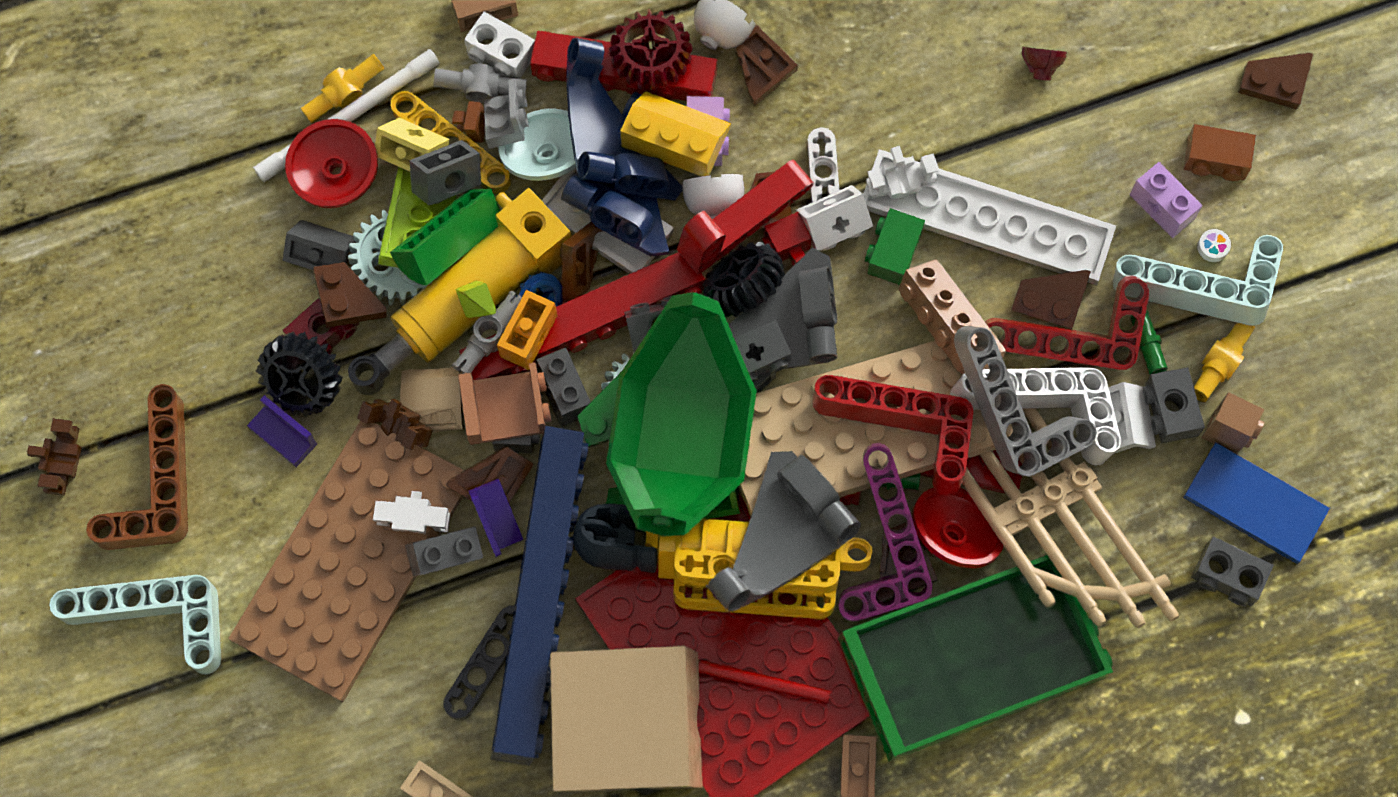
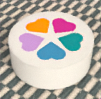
(1214, 245)

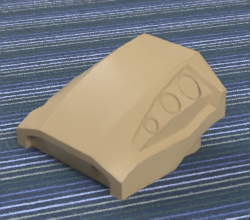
(434, 396)

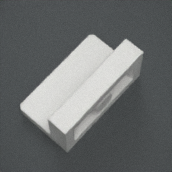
(1132, 416)

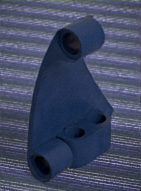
(596, 131)
(622, 215)

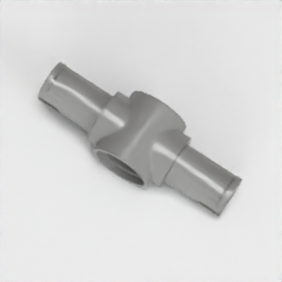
(477, 82)
(479, 346)

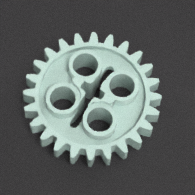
(385, 283)

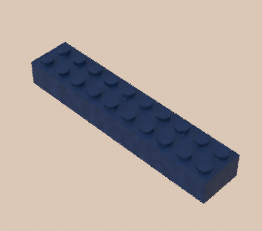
(537, 597)

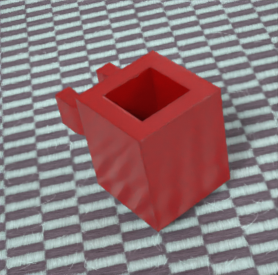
(788, 237)

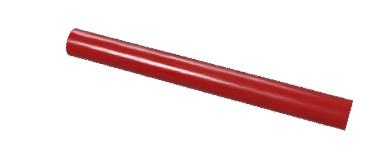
(764, 681)

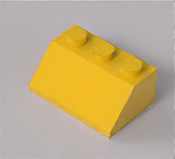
(674, 133)

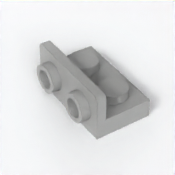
(505, 117)

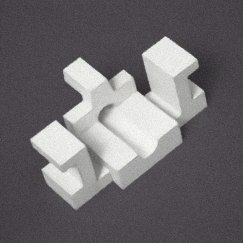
(901, 175)
(411, 514)

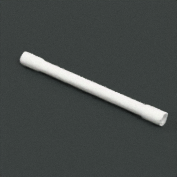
(413, 70)

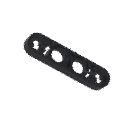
(480, 660)

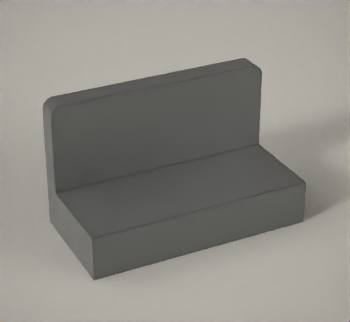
(315, 245)

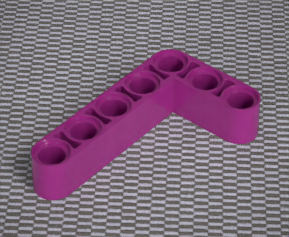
(896, 539)

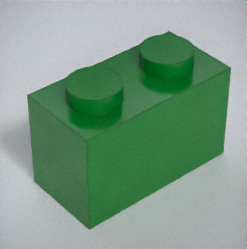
(895, 246)

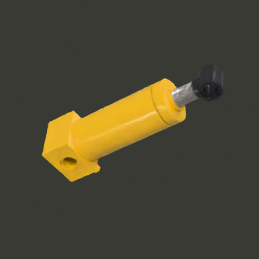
(520, 246)

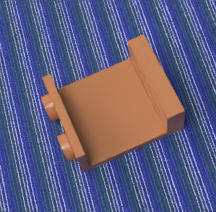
(504, 406)

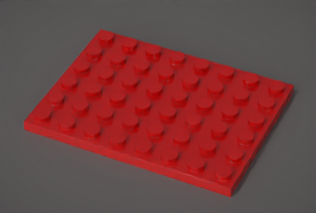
(744, 730)

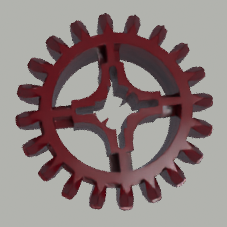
(649, 26)

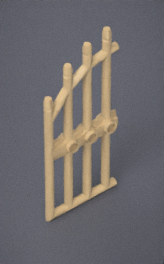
(1054, 497)

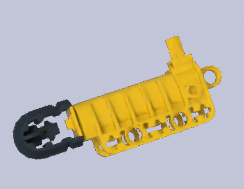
(606, 541)

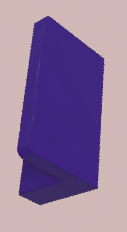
(282, 432)
(496, 515)

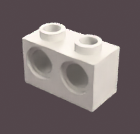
(505, 41)

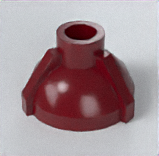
(1043, 61)

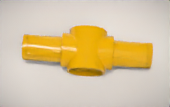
(342, 88)
(1222, 360)

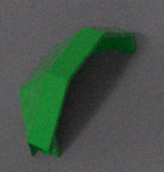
(681, 418)

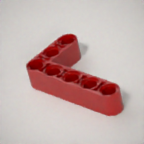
(709, 239)
(1076, 339)
(905, 417)

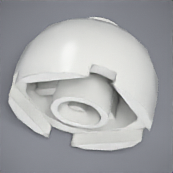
(721, 24)
(712, 193)

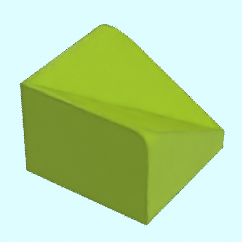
(476, 299)

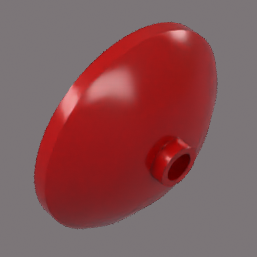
(321, 150)
(955, 529)

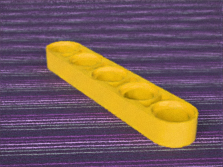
(444, 128)

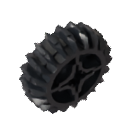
(744, 278)
(281, 365)

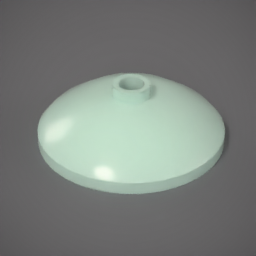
(546, 147)

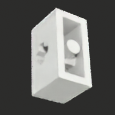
(836, 218)

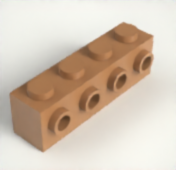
(941, 307)

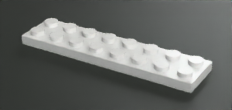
(1003, 222)

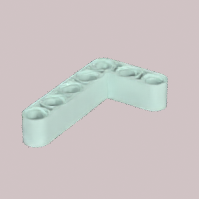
(1203, 291)
(150, 605)

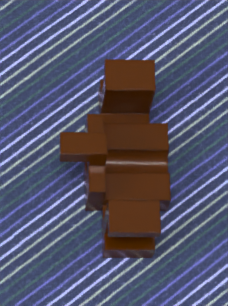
(397, 420)
(58, 458)

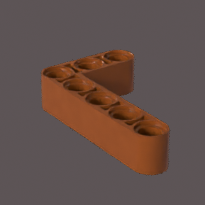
(160, 481)

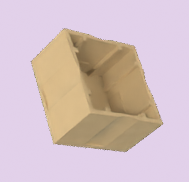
(625, 719)

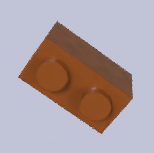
(1219, 152)

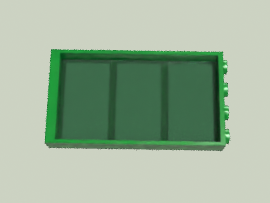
(970, 659)

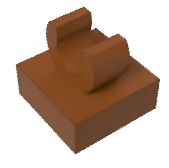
(472, 121)

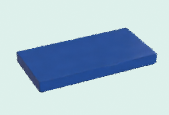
(1256, 503)

